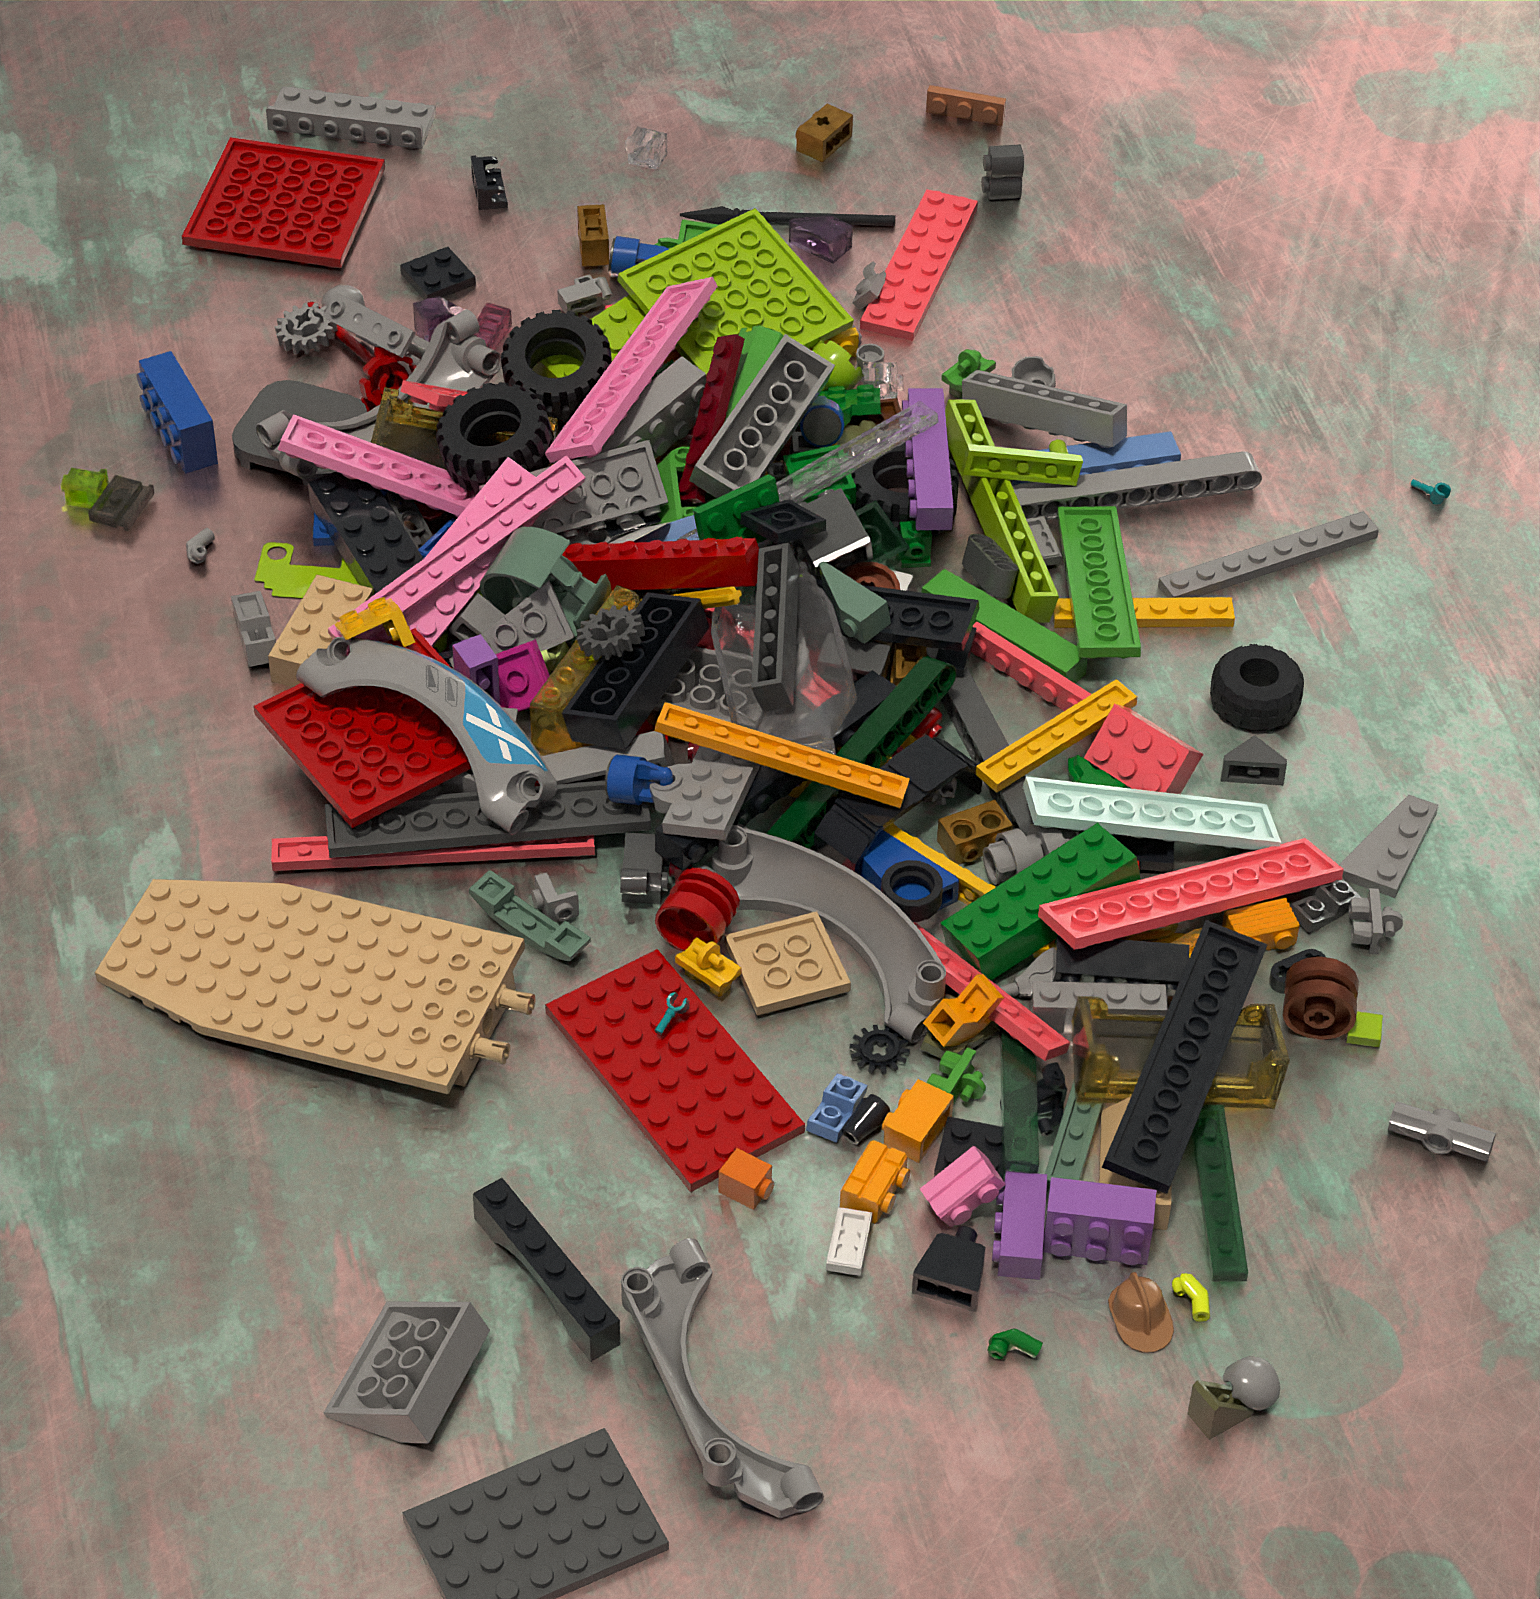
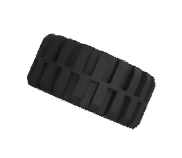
(556, 335)
(488, 412)
(890, 472)

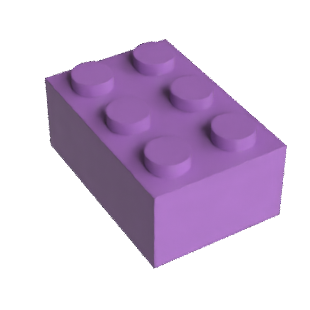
(1099, 1221)

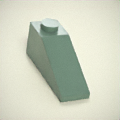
(856, 607)

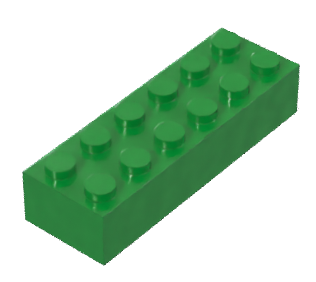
(1005, 922)

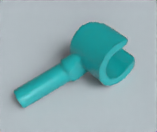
(1437, 493)
(671, 1012)

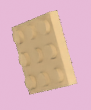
(787, 963)

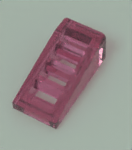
(492, 317)

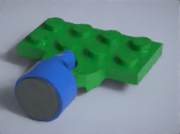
(833, 411)

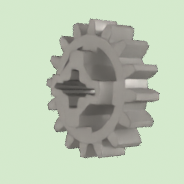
(304, 329)

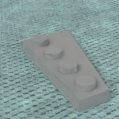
(534, 618)
(1391, 847)

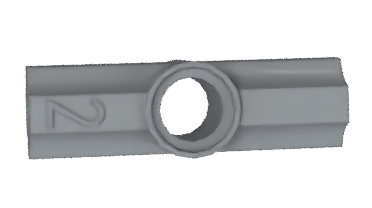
(1441, 1131)

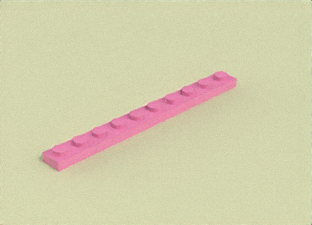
(476, 540)

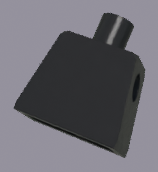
(951, 1270)

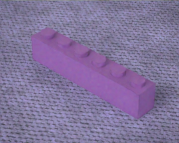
(929, 466)

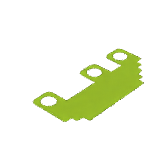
(294, 580)

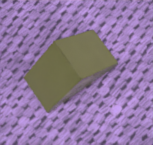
(1215, 1408)

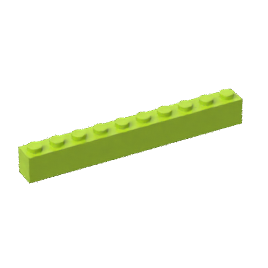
(1001, 515)

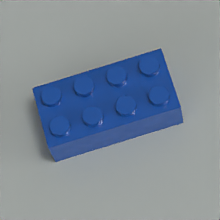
(177, 412)

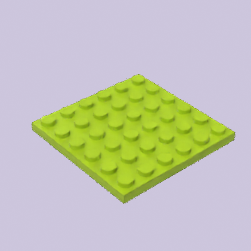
(756, 282)

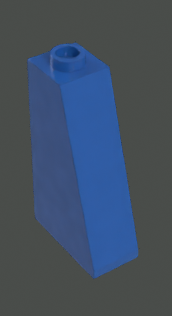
(889, 850)

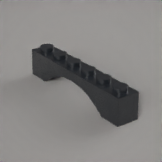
(580, 1307)

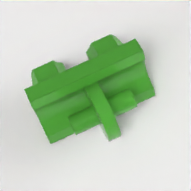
(967, 363)
(961, 1079)

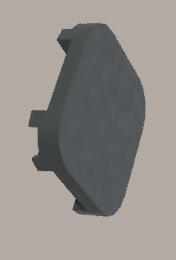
(298, 399)

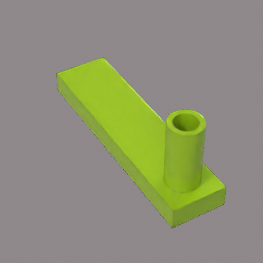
(1023, 464)

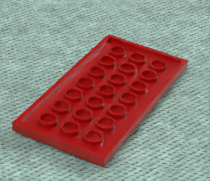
(684, 1088)

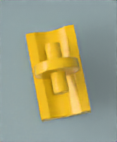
(707, 964)

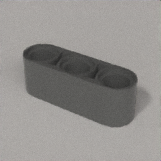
(990, 565)

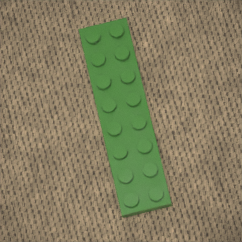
(1098, 582)

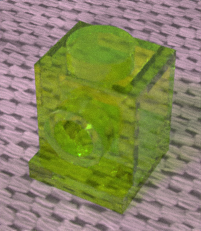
(84, 486)

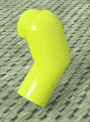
(1198, 1294)

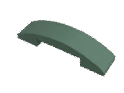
(524, 921)

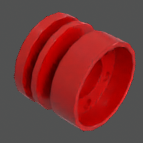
(697, 907)

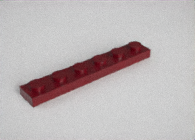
(712, 409)

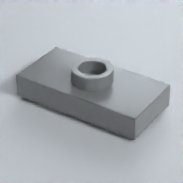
(1045, 540)

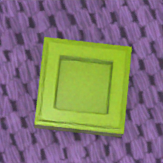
(1366, 1030)

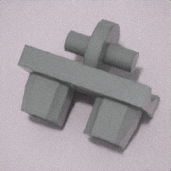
(1376, 921)

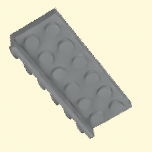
(351, 117)
(614, 489)

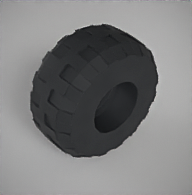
(1257, 687)

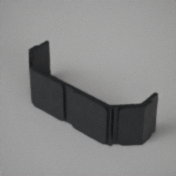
(856, 820)

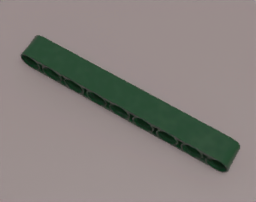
(871, 744)

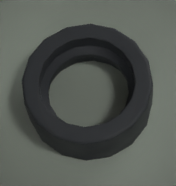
(914, 872)

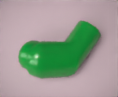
(1010, 1340)

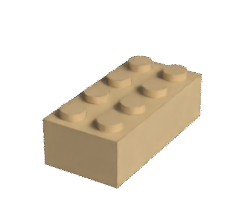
(309, 625)

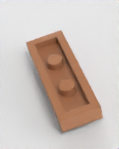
(966, 105)

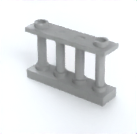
(375, 328)

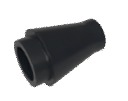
(866, 1118)

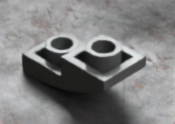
(1324, 906)

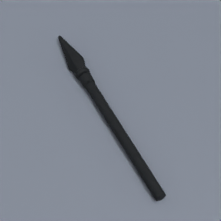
(721, 214)

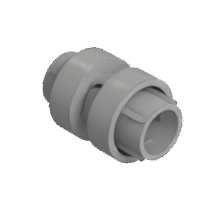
(1015, 851)

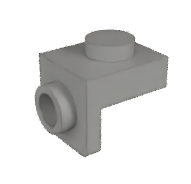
(554, 906)

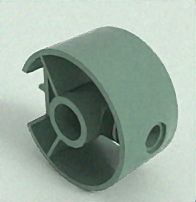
(530, 561)

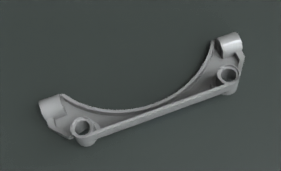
(663, 1317)

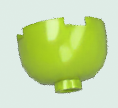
(844, 372)

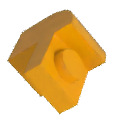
(964, 1016)

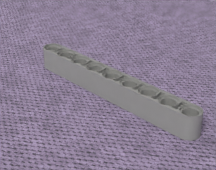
(1143, 485)

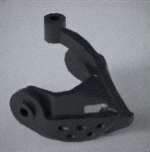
(1050, 1085)

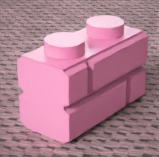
(963, 1187)

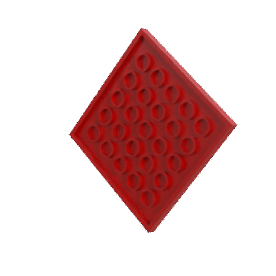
(284, 202)
(365, 743)

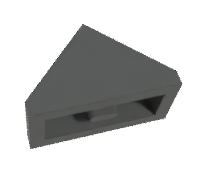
(1254, 764)

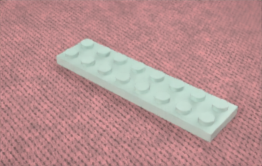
(1150, 814)

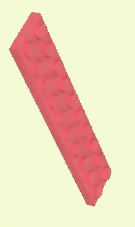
(1189, 893)

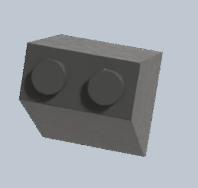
(844, 539)

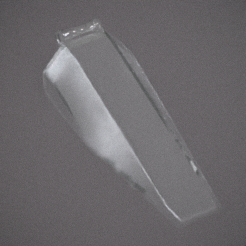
(822, 668)

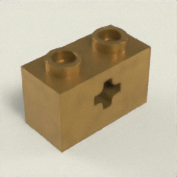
(824, 132)

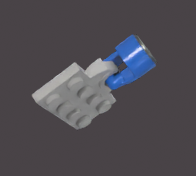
(697, 796)

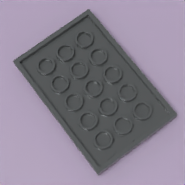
(538, 1526)

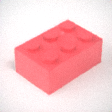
(1142, 753)

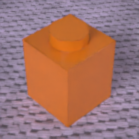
(745, 1179)

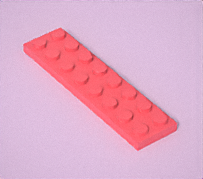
(919, 264)

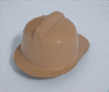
(1141, 1314)

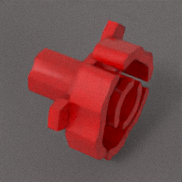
(382, 372)

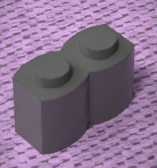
(1003, 172)

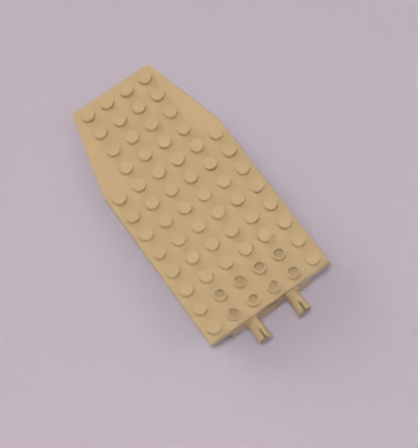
(321, 977)

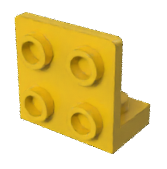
(379, 612)

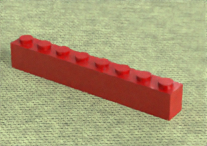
(669, 563)

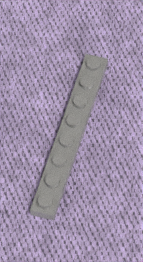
(1269, 557)

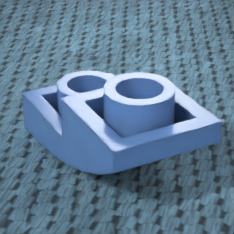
(836, 1108)

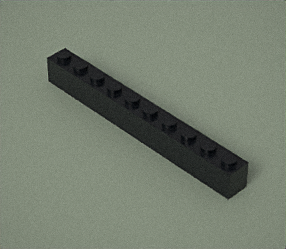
(774, 784)

